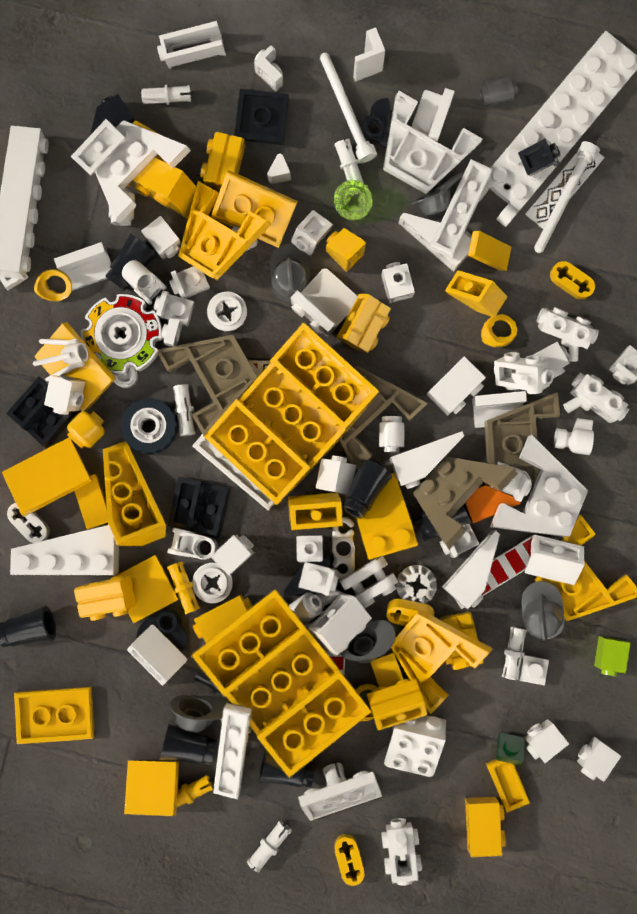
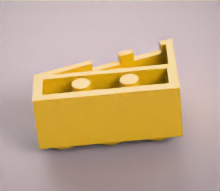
(166, 186)

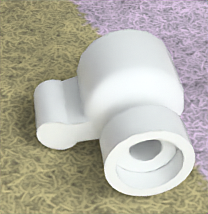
(579, 440)

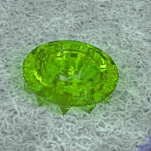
(354, 211)

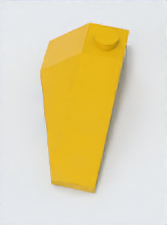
(130, 505)

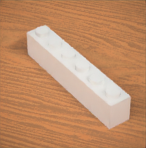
(19, 198)

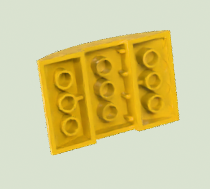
(292, 414)
(287, 680)

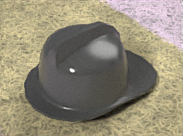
(437, 201)
(289, 271)
(542, 610)
(371, 642)
(197, 713)

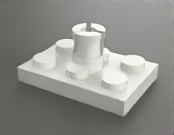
(339, 792)

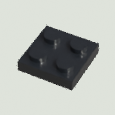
(261, 116)

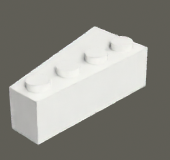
(74, 554)

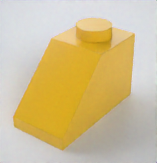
(345, 248)
(477, 293)

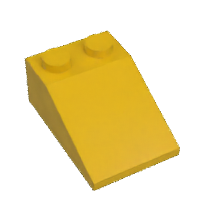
(387, 524)

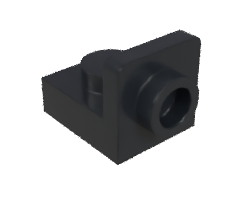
(539, 156)

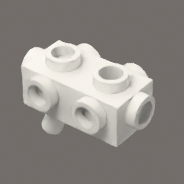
(572, 332)
(523, 373)
(592, 395)
(400, 841)

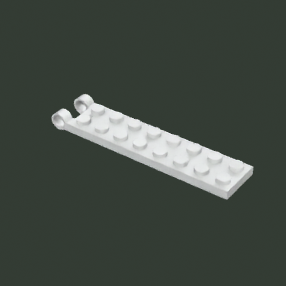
(563, 119)

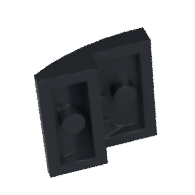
(38, 418)
(199, 506)

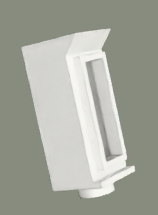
(188, 37)

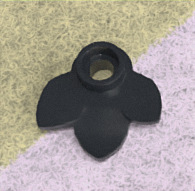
(381, 116)
(173, 633)

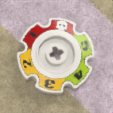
(128, 315)

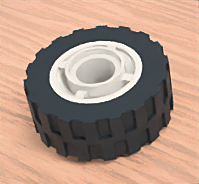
(141, 412)

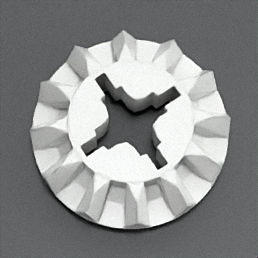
(216, 306)
(426, 578)
(200, 583)

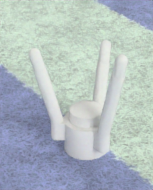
(73, 353)

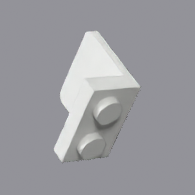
(324, 302)
(417, 745)

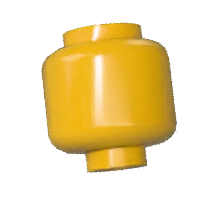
(86, 429)

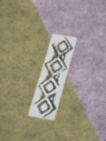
(546, 202)

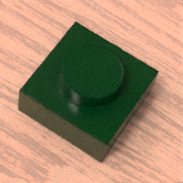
(510, 749)

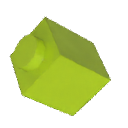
(612, 655)

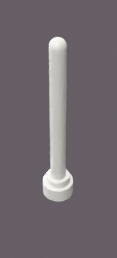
(365, 150)
(587, 153)

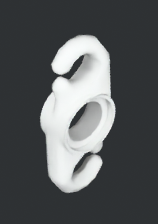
(349, 559)

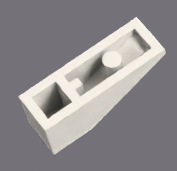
(424, 232)
(420, 461)
(472, 576)

